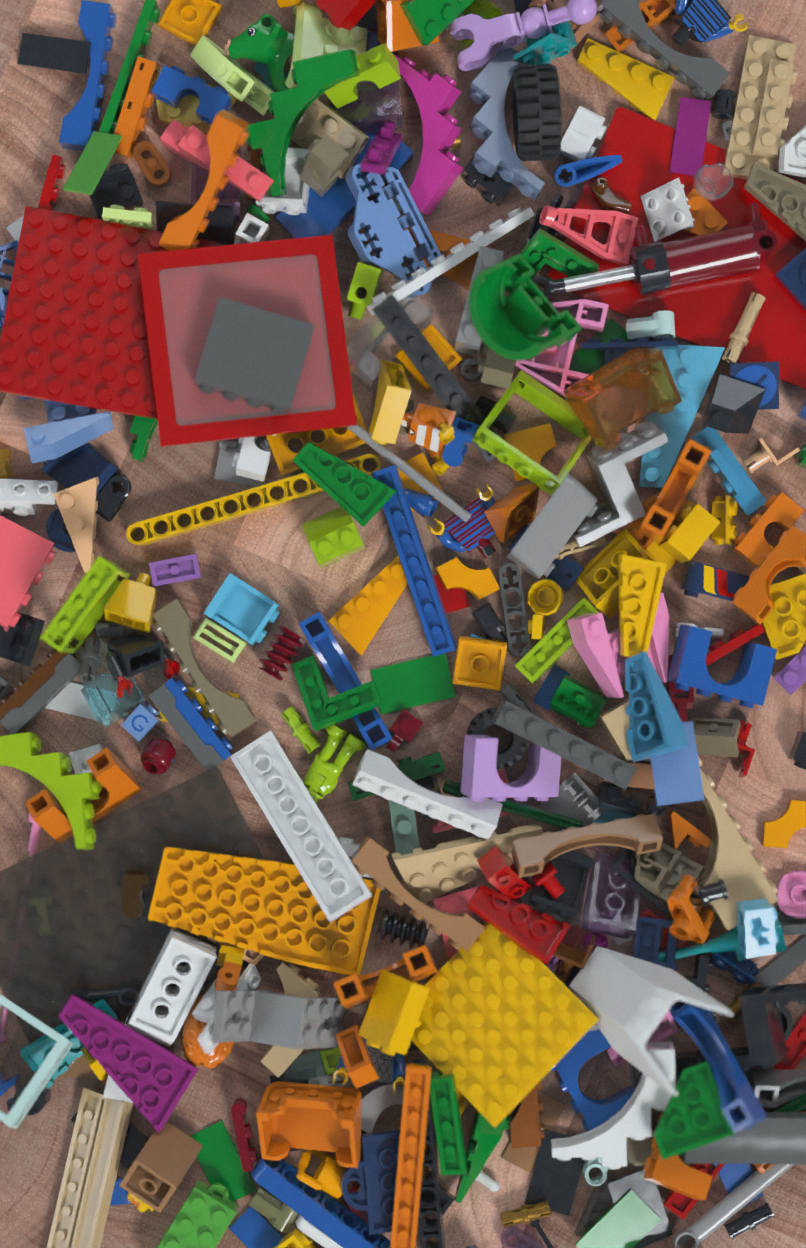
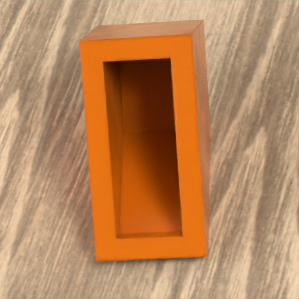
(356, 1057)

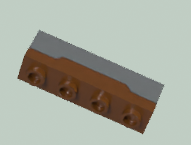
(38, 690)

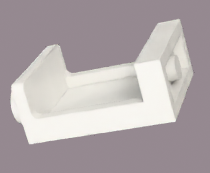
(297, 190)

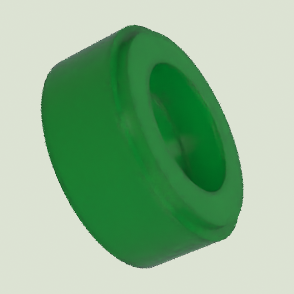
(256, 212)

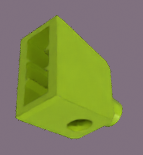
(367, 278)

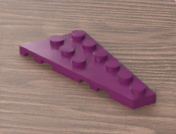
(138, 1065)

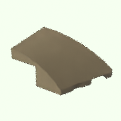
(664, 870)

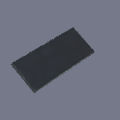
(54, 53)

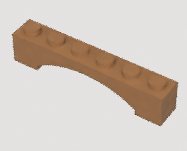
(634, 833)
(460, 928)

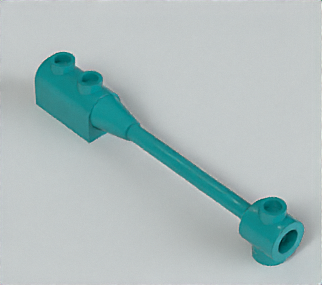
(724, 943)

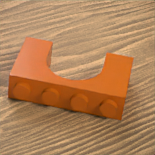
(674, 491)
(116, 787)
(360, 988)
(675, 1174)

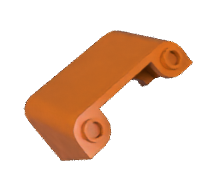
(310, 1120)

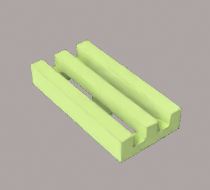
(237, 651)

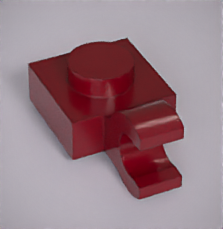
(405, 728)

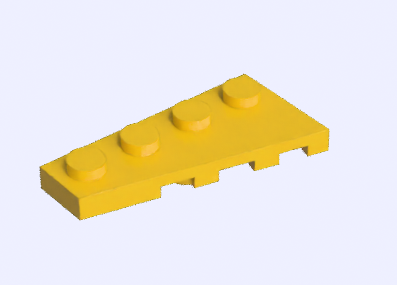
(627, 77)
(638, 602)

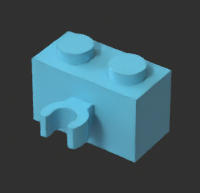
(756, 927)

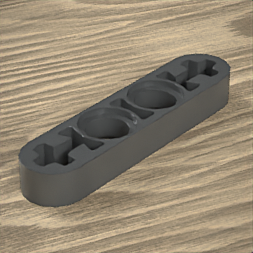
(517, 609)

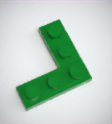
(547, 249)
(329, 711)

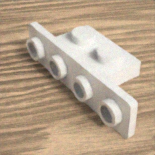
(21, 495)
(205, 1009)

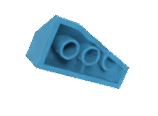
(653, 719)

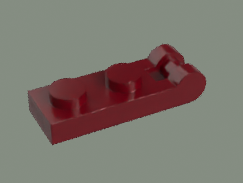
(243, 1132)

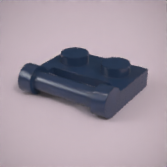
(648, 939)

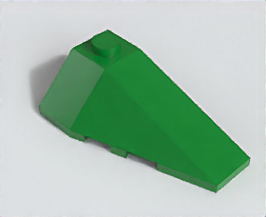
(480, 1145)

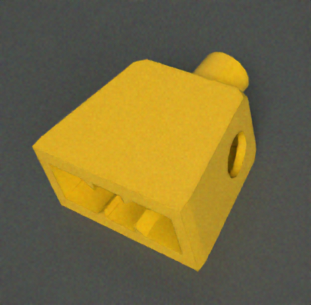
(133, 604)

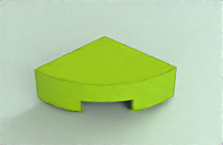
(330, 1059)

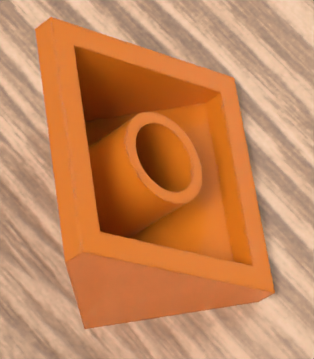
(513, 511)

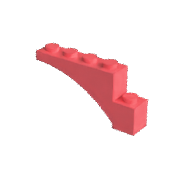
(194, 147)

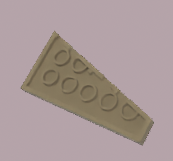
(780, 195)

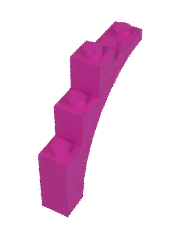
(437, 165)

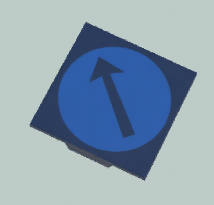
(761, 374)

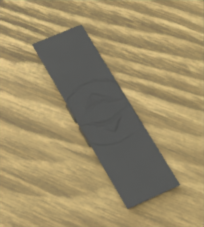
(784, 964)

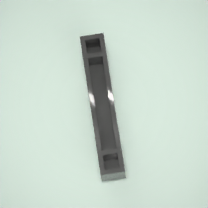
(700, 74)
(563, 744)
(776, 1086)

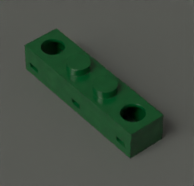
(412, 769)

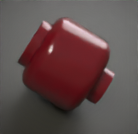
(158, 756)

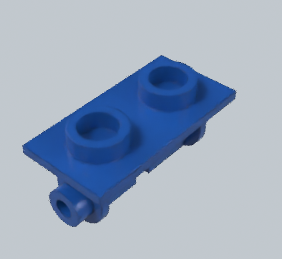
(741, 970)

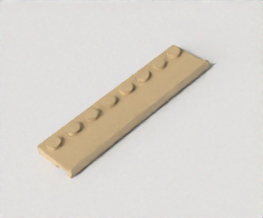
(90, 1171)

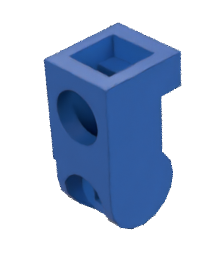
(457, 449)

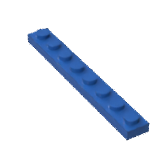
(416, 565)

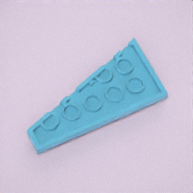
(692, 373)

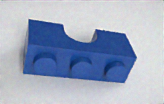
(174, 85)

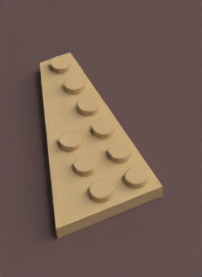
(453, 862)

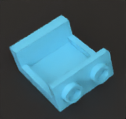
(243, 609)

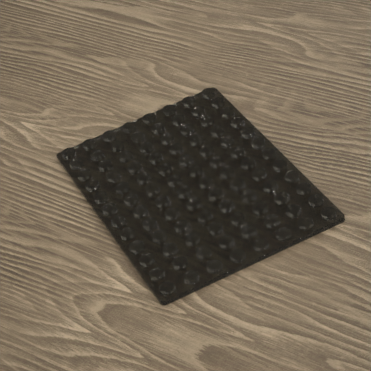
(65, 903)

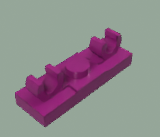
(382, 149)

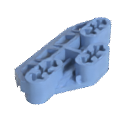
(385, 230)

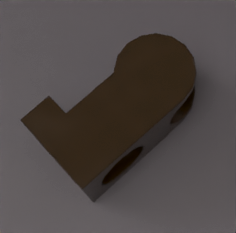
(132, 898)

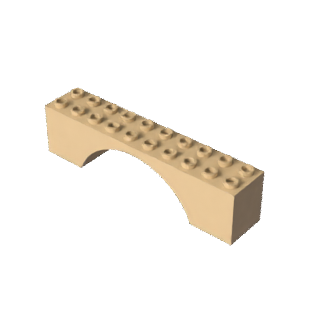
(728, 852)

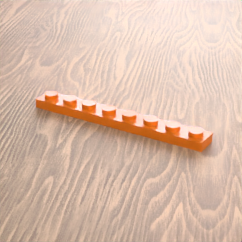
(411, 1156)

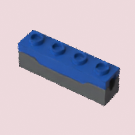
(190, 723)

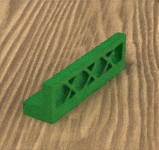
(447, 1124)

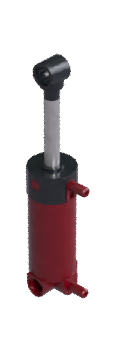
(680, 262)

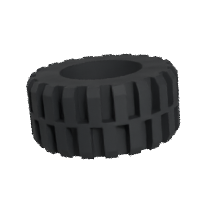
(537, 112)

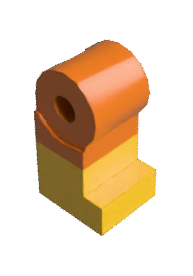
(231, 962)

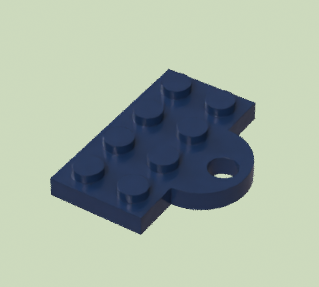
(376, 1179)

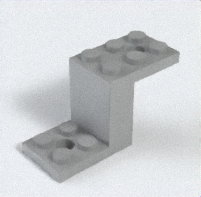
(615, 483)
(277, 1019)

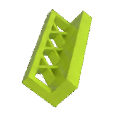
(552, 645)

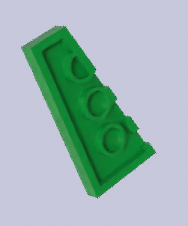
(432, 16)
(348, 486)

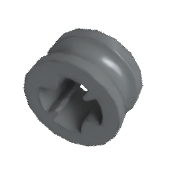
(470, 377)

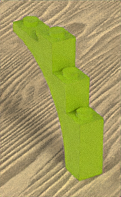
(53, 770)

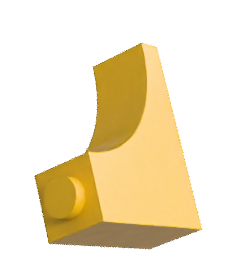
(390, 402)

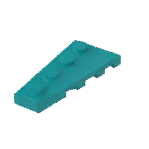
(37, 1051)

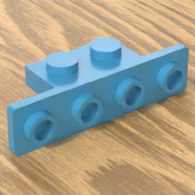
(732, 475)

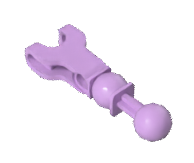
(511, 29)

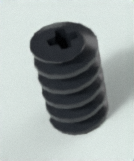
(402, 929)

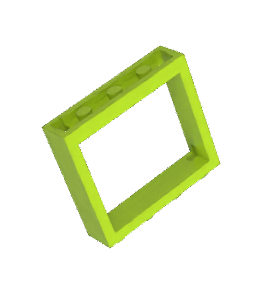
(552, 406)
(84, 606)

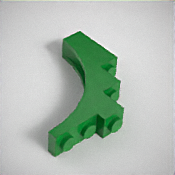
(288, 106)

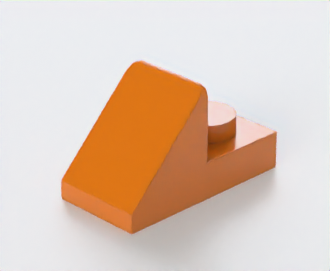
(680, 828)

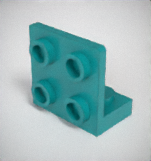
(548, 46)

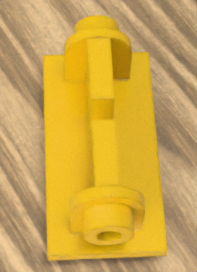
(726, 511)

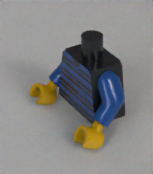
(703, 21)

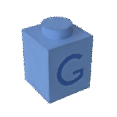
(142, 721)

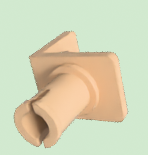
(765, 455)

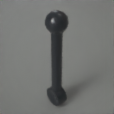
(535, 1223)

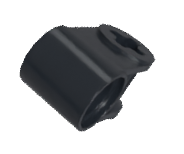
(109, 501)

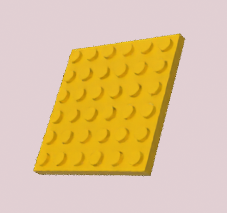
(498, 1022)

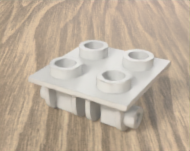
(667, 210)

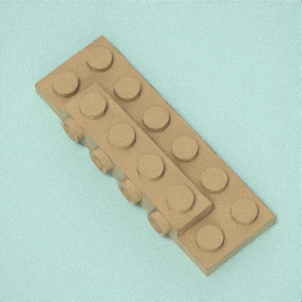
(761, 105)

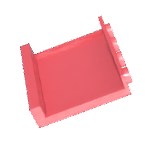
(21, 564)

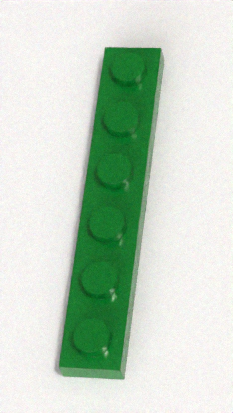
(141, 38)

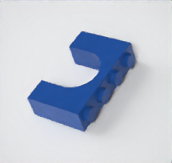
(690, 669)
(593, 1110)

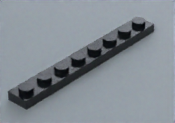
(429, 364)

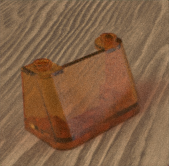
(623, 394)

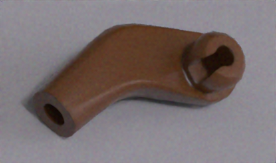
(607, 198)

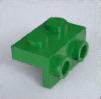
(577, 702)

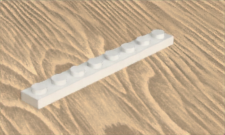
(458, 254)

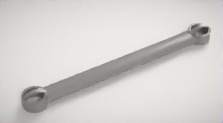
(729, 1205)

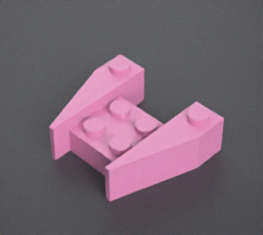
(553, 364)
(602, 648)

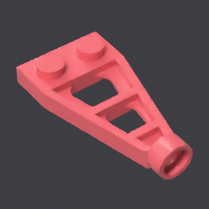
(619, 237)

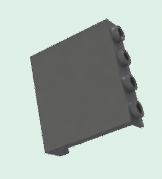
(253, 356)

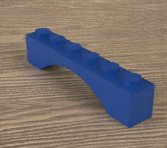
(80, 123)
(343, 676)
(735, 1092)

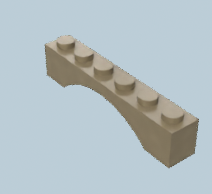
(177, 627)

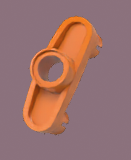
(687, 922)

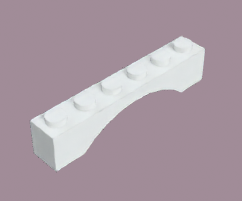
(382, 777)

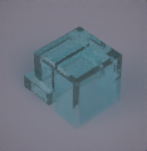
(105, 703)

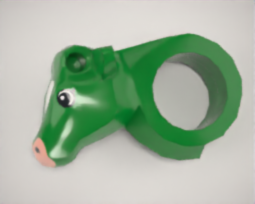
(264, 43)

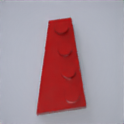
(527, 928)

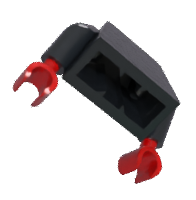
(135, 655)

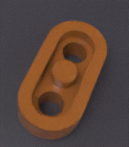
(153, 164)

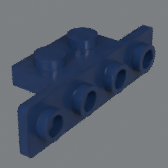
(618, 346)

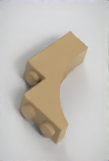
(279, 1058)

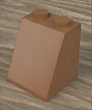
(161, 1166)

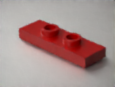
(737, 639)

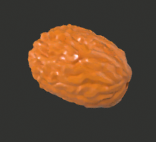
(192, 1049)

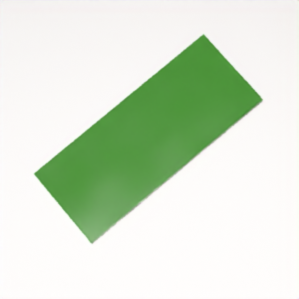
(92, 163)

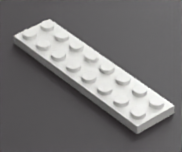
(301, 826)

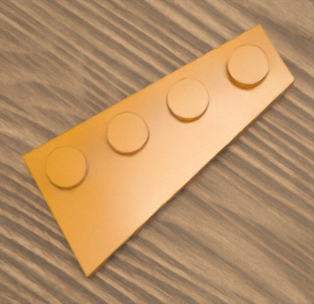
(368, 609)

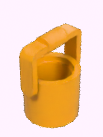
(326, 1176)

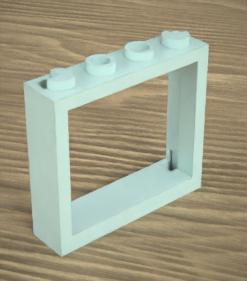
(45, 1071)

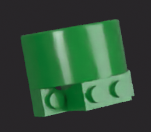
(516, 323)

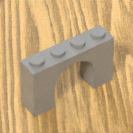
(467, 337)

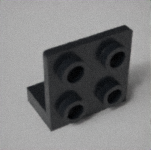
(116, 188)
(22, 640)

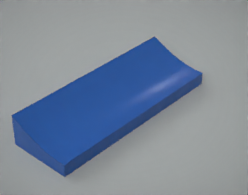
(337, 204)

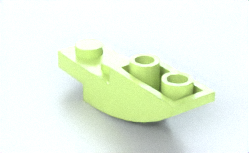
(231, 75)

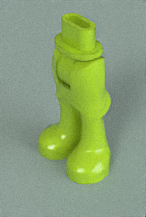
(323, 775)

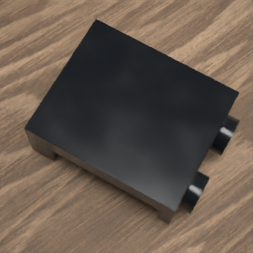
(572, 875)

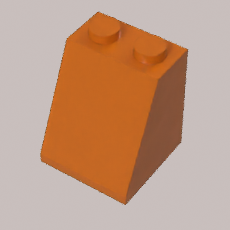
(394, 26)

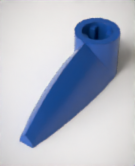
(585, 169)

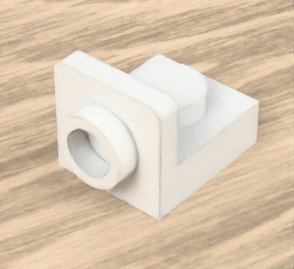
(78, 759)

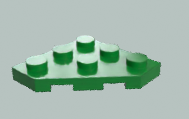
(692, 1116)

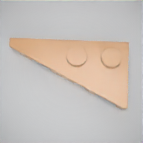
(78, 511)

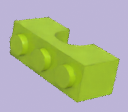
(374, 65)

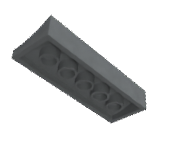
(771, 1141)

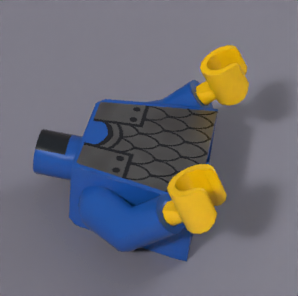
(387, 1066)

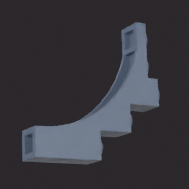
(489, 124)

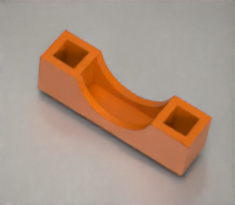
(755, 596)

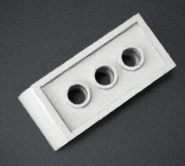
(165, 1023)

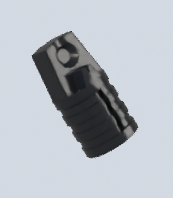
(503, 421)
(489, 622)

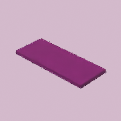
(690, 136)

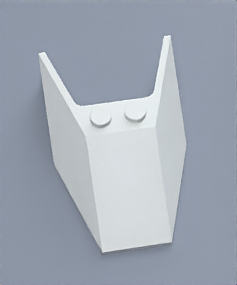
(632, 1001)

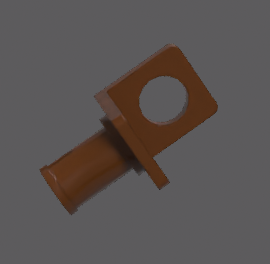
(570, 957)

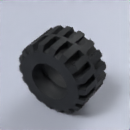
(514, 750)

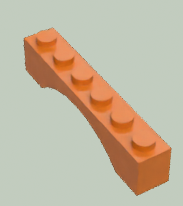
(224, 140)

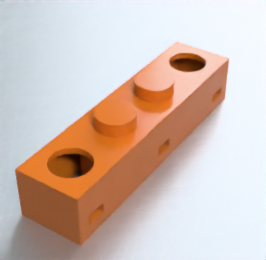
(135, 105)

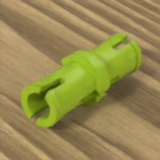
(300, 729)

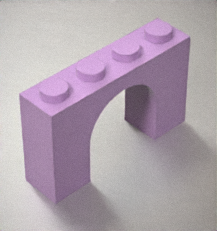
(482, 780)

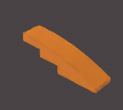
(653, 12)

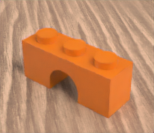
(778, 511)

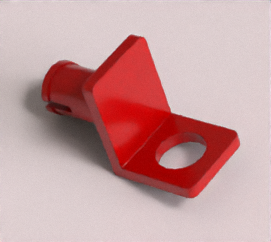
(749, 752)
(549, 880)

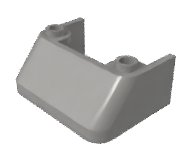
(553, 527)

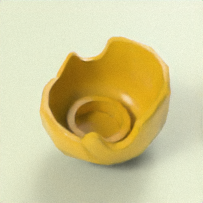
(545, 597)

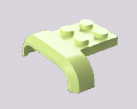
(318, 37)

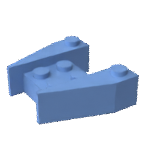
(66, 429)

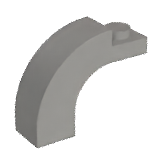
(376, 1100)

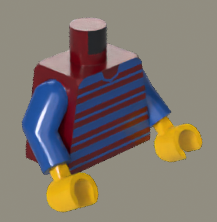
(468, 535)

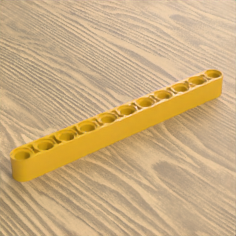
(241, 498)

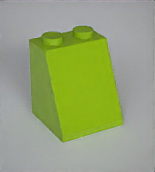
(333, 536)

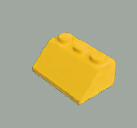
(601, 574)

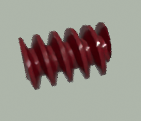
(281, 652)

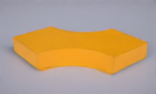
(456, 575)
(779, 831)

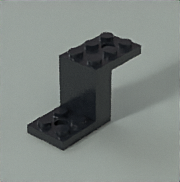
(764, 1024)

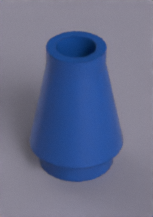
(421, 502)

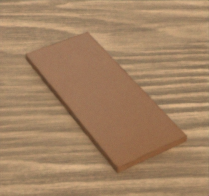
(526, 1156)

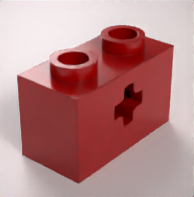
(502, 873)

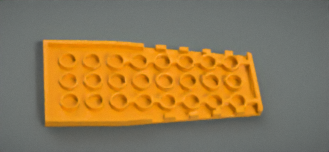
(259, 909)

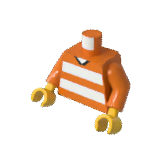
(432, 430)

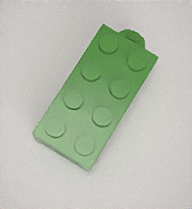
(201, 1218)

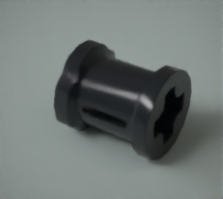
(724, 104)
(713, 892)

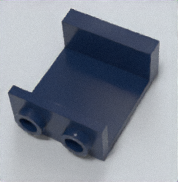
(79, 466)

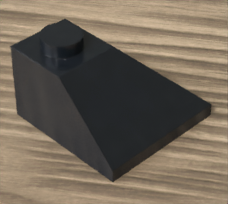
(733, 405)

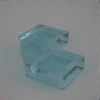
(305, 1067)

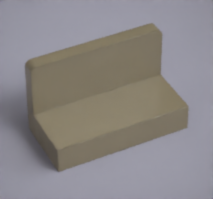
(716, 736)

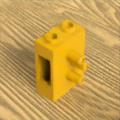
(393, 1013)

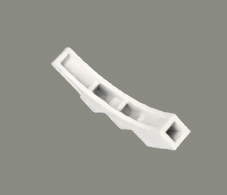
(631, 1121)

